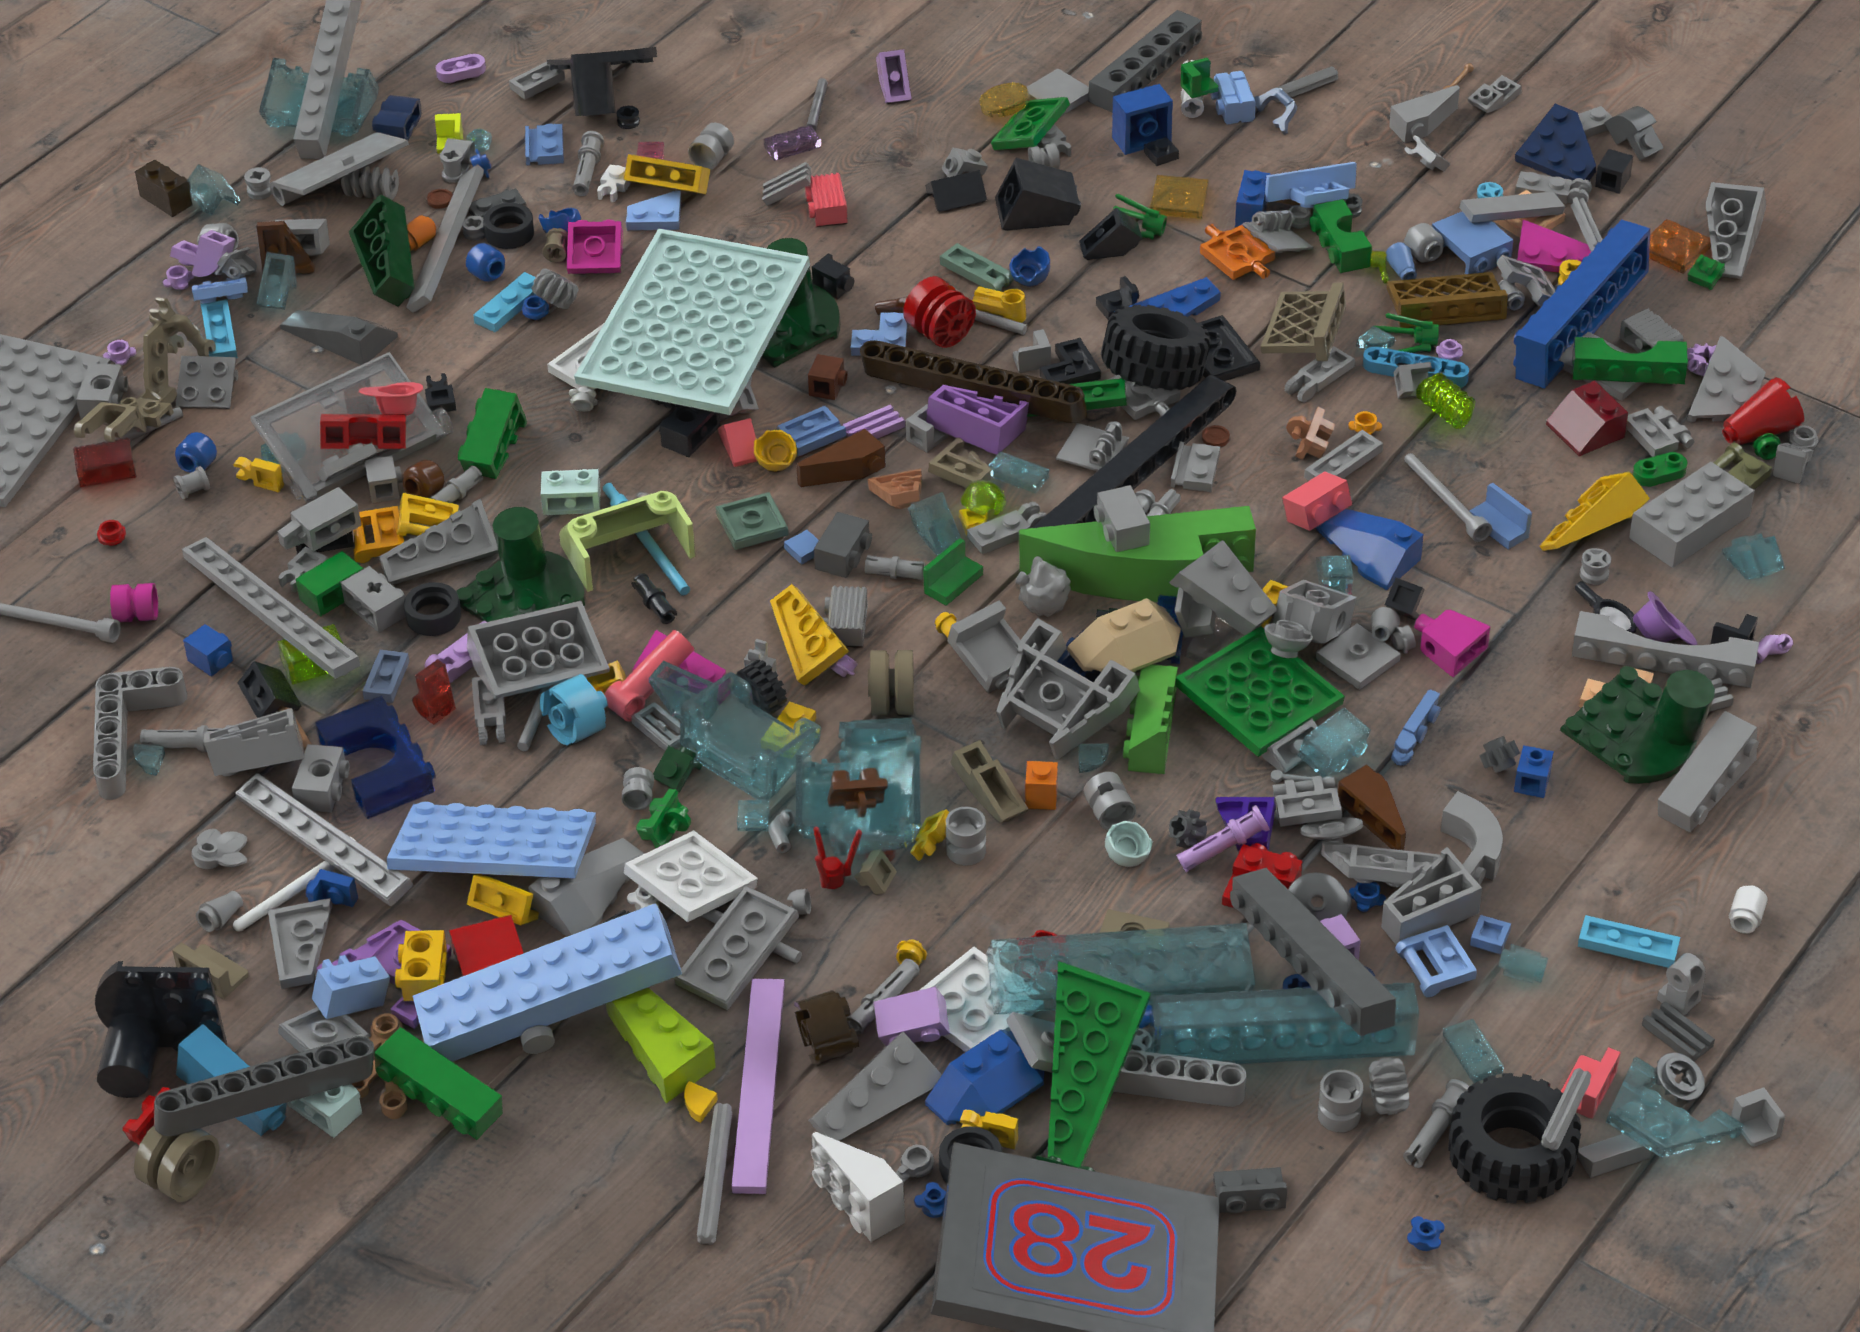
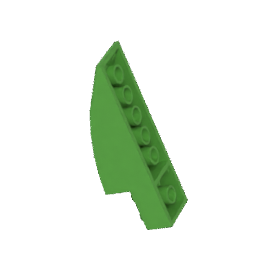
(1144, 570)

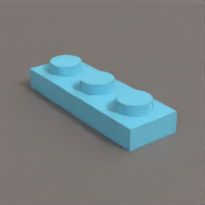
(505, 304)
(219, 328)
(1628, 941)

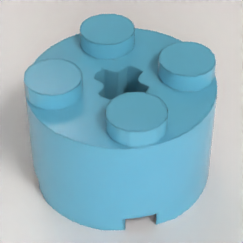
(574, 710)

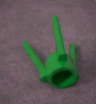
(1152, 220)
(1424, 333)

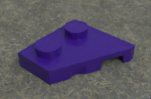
(1236, 807)

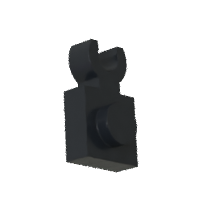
(440, 394)

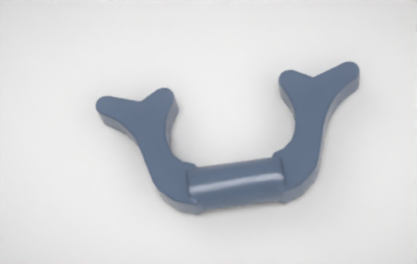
(1278, 94)

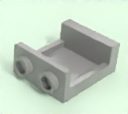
(986, 645)

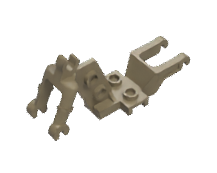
(157, 396)

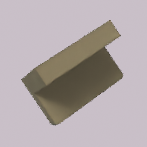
(224, 972)

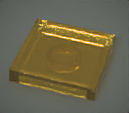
(1179, 196)

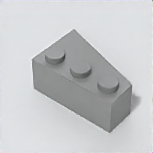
(1435, 898)

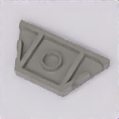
(1726, 383)
(1376, 863)

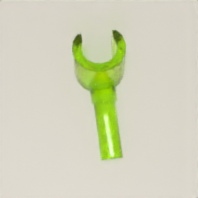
(1378, 259)

